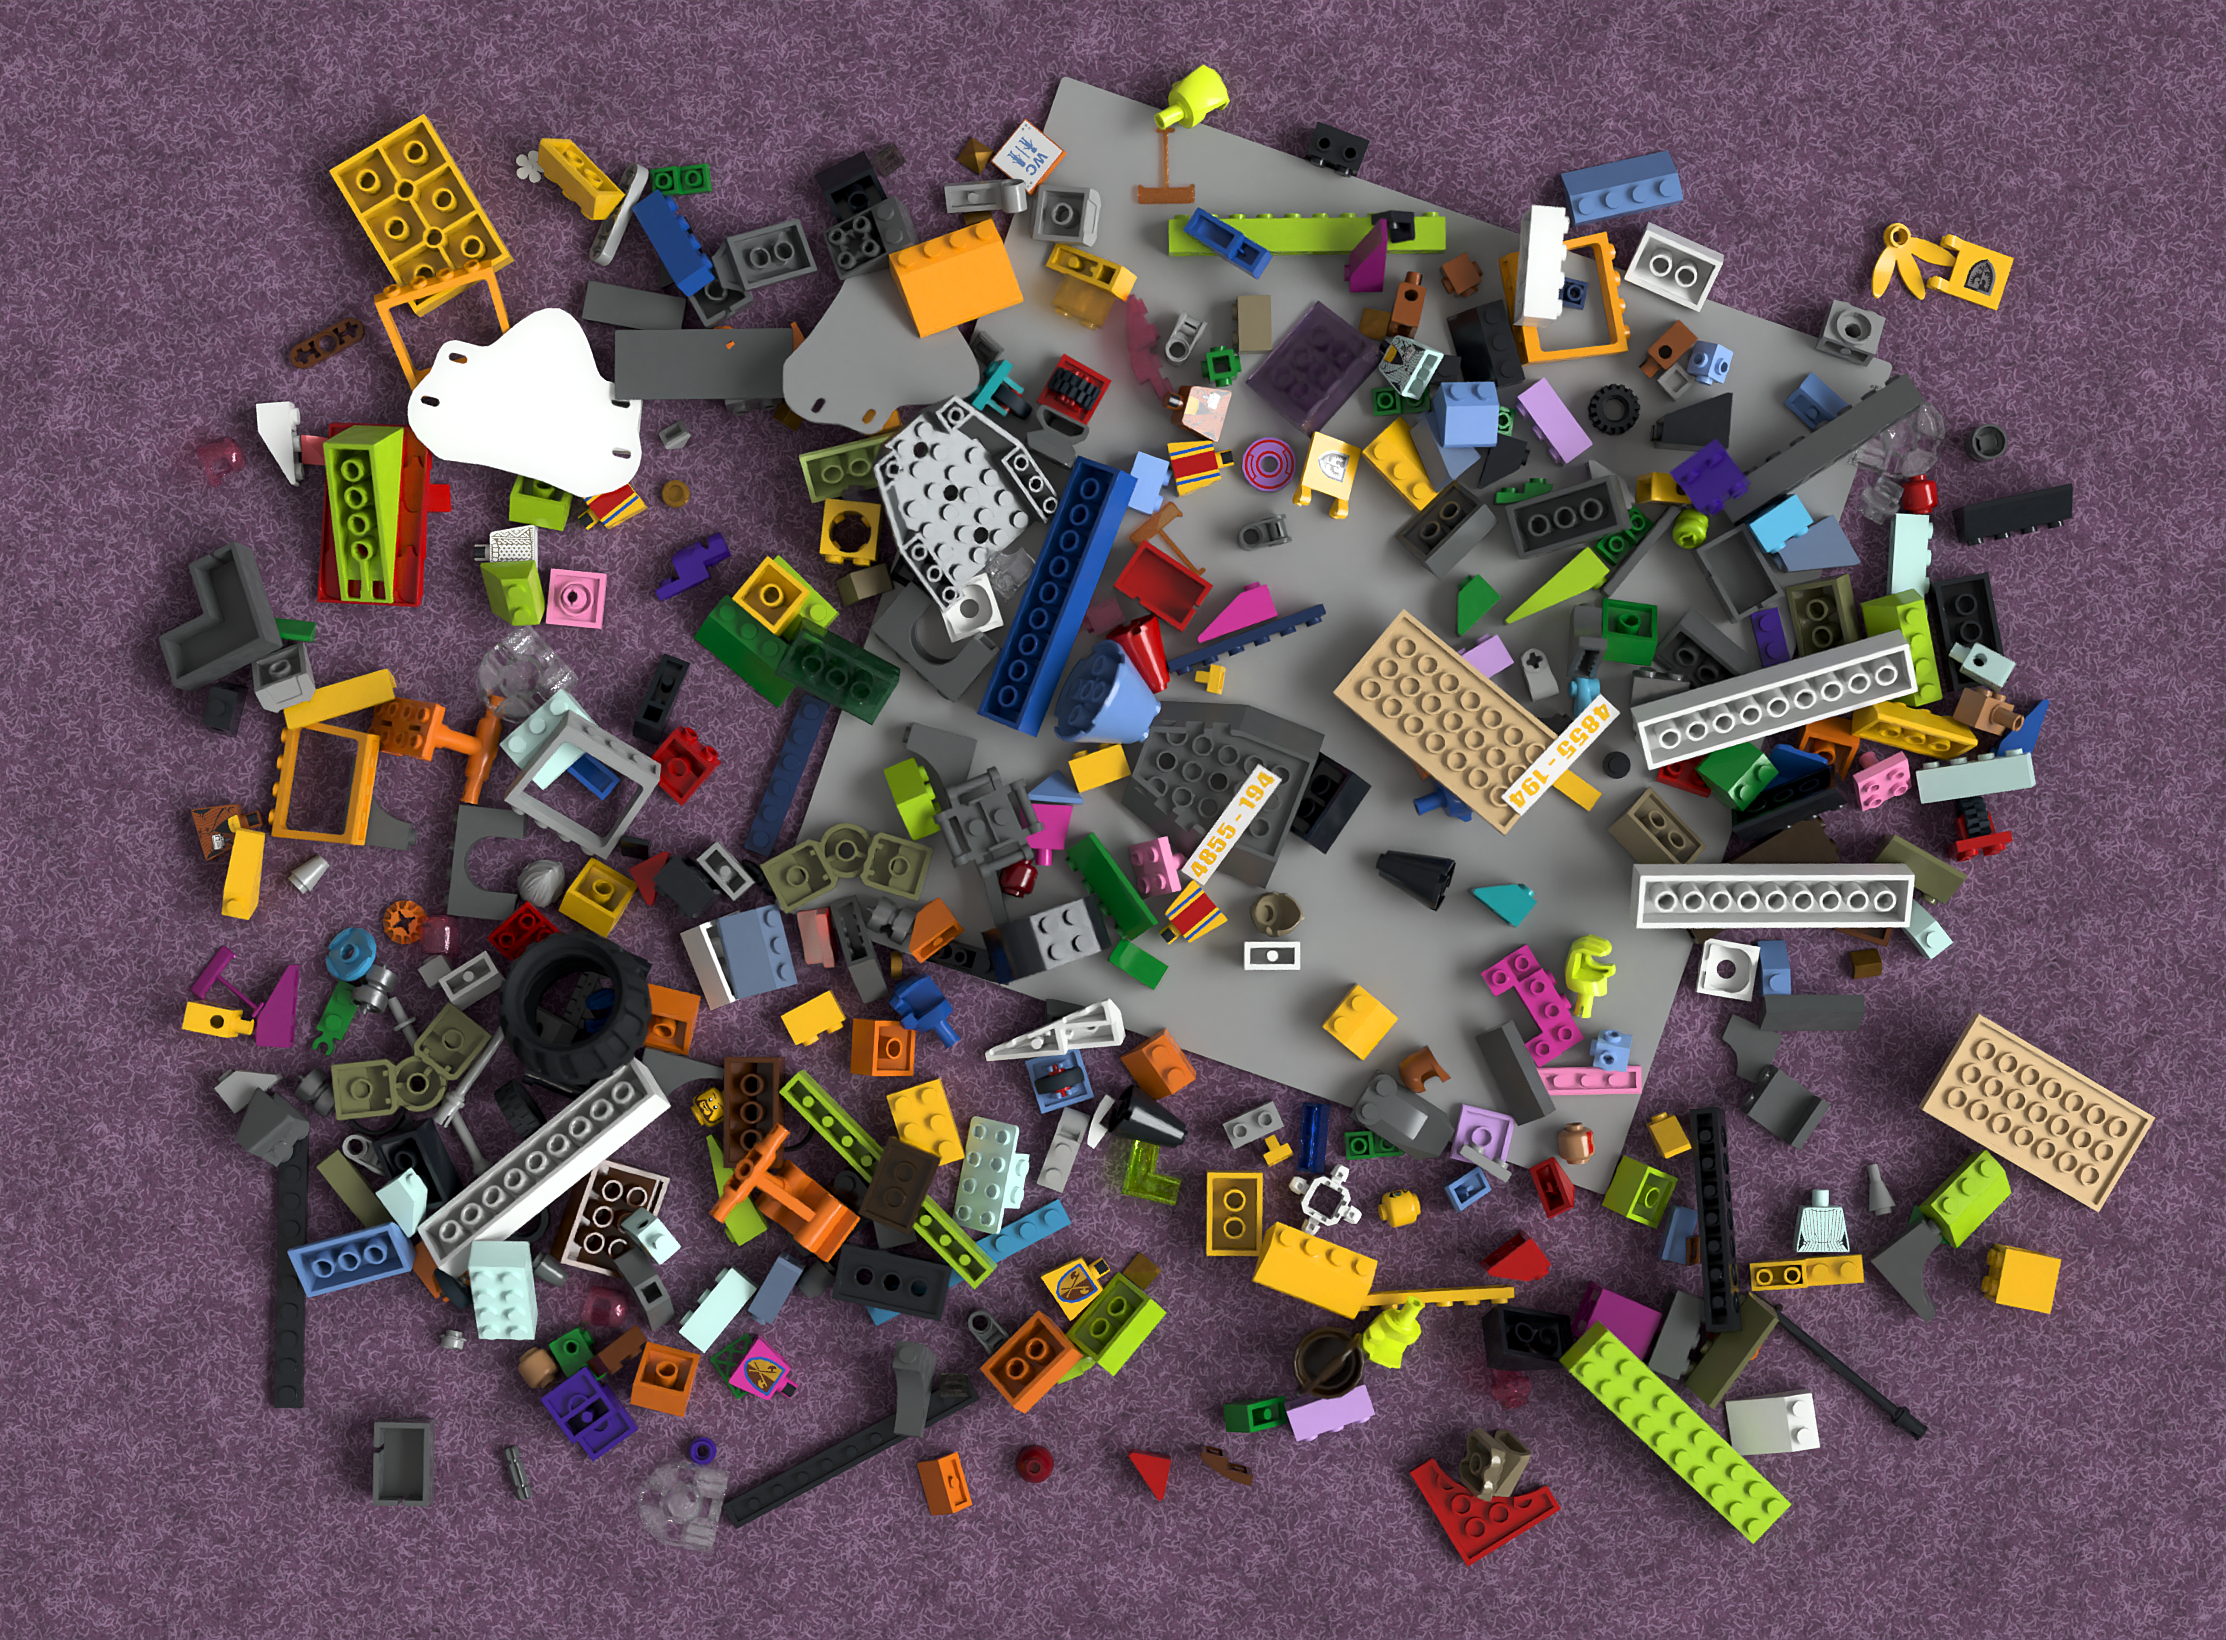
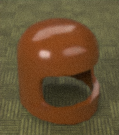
(1420, 1067)

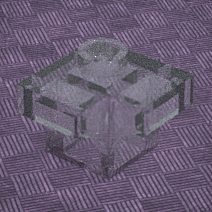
(1009, 572)

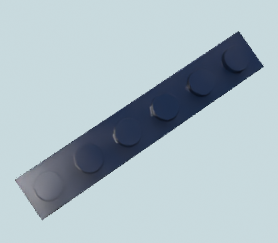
(1235, 644)
(786, 775)

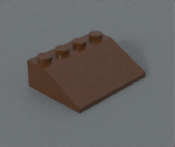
(597, 1206)

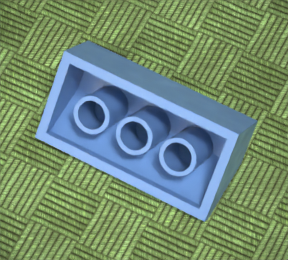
(1621, 188)
(353, 1258)

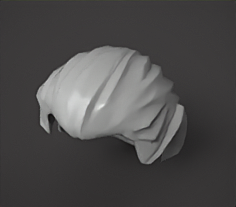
(541, 882)

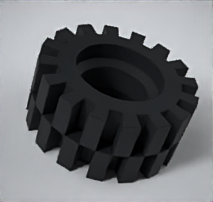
(1630, 405)

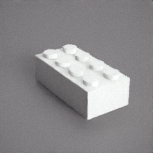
(1540, 266)

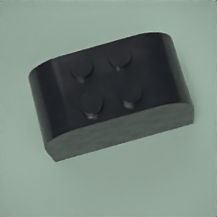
(1046, 939)

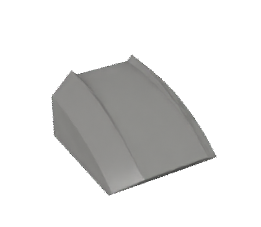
(1065, 215)
(283, 678)

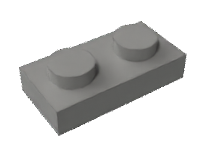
(1475, 1154)

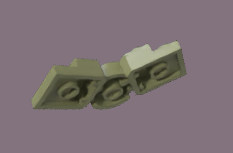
(879, 860)
(383, 1086)

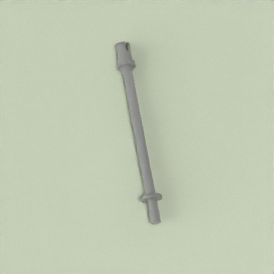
(455, 1099)
(480, 1164)

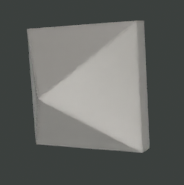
(675, 435)

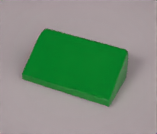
(296, 630)
(1137, 963)

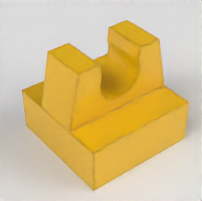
(1214, 679)
(1277, 1152)

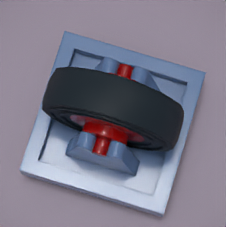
(1059, 1080)

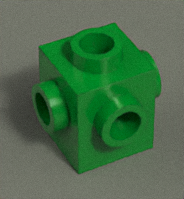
(1223, 356)

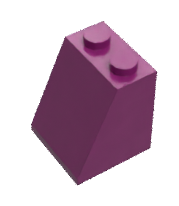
(1623, 1316)

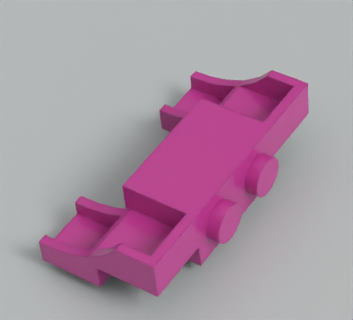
(1540, 999)

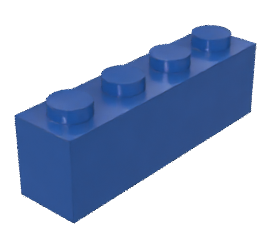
(673, 242)

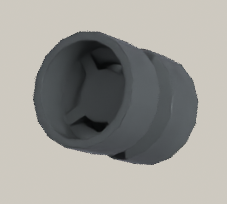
(1986, 443)

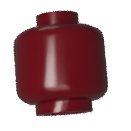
(1018, 879)

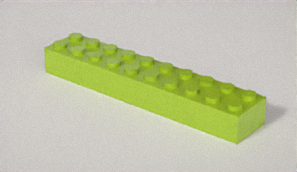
(1675, 1431)

